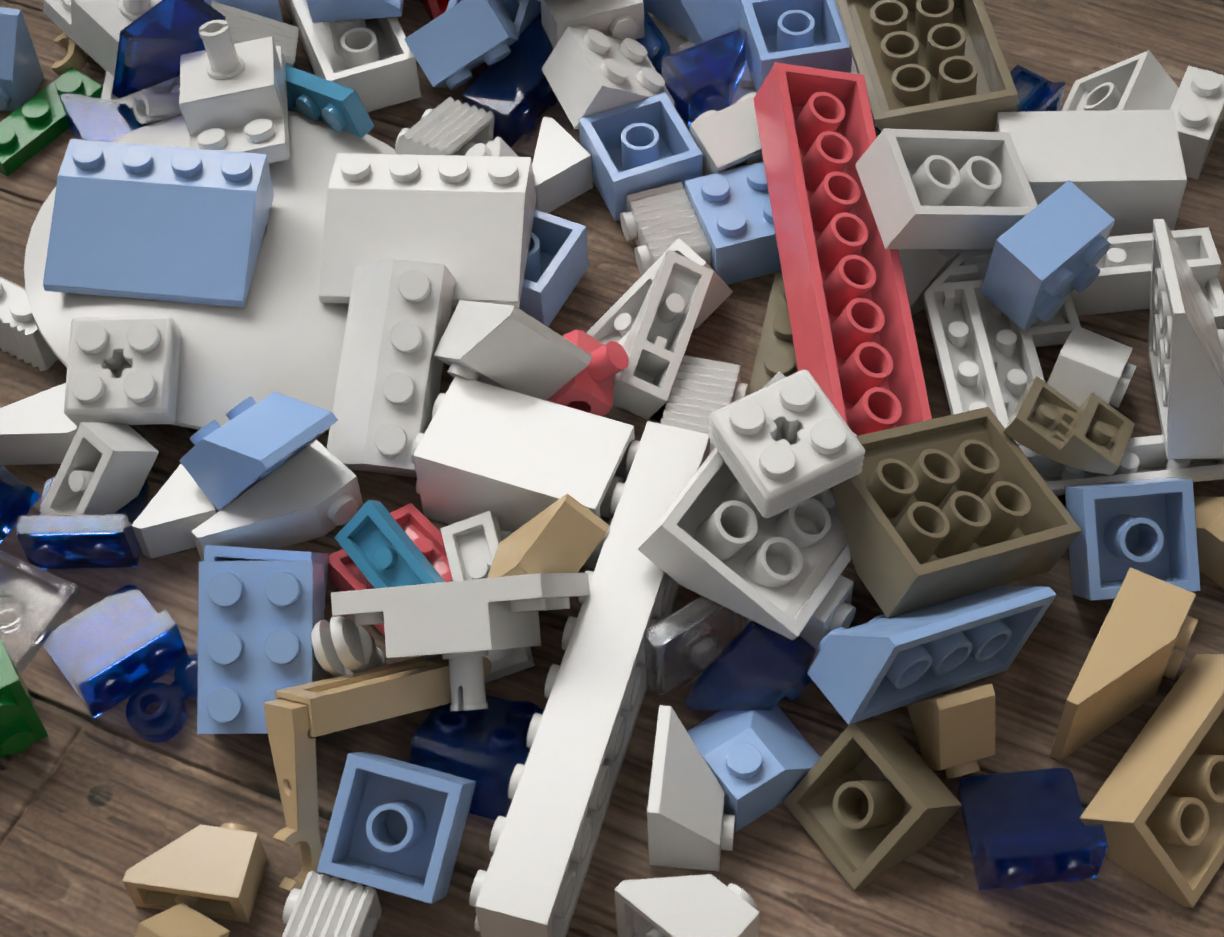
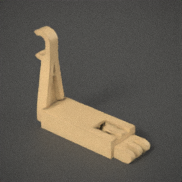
(333, 707)

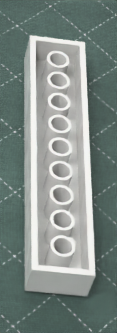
(590, 709)

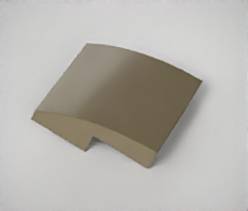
(1076, 436)

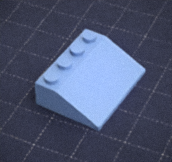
(157, 222)

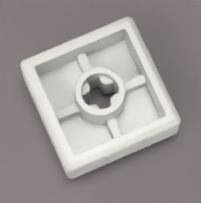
(143, 392)
(755, 444)

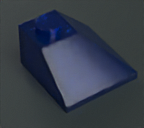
(155, 41)

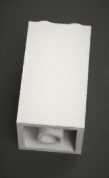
(1117, 157)
(515, 456)

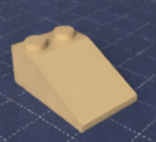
(1132, 653)

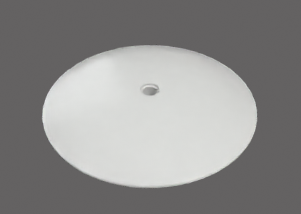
(228, 353)

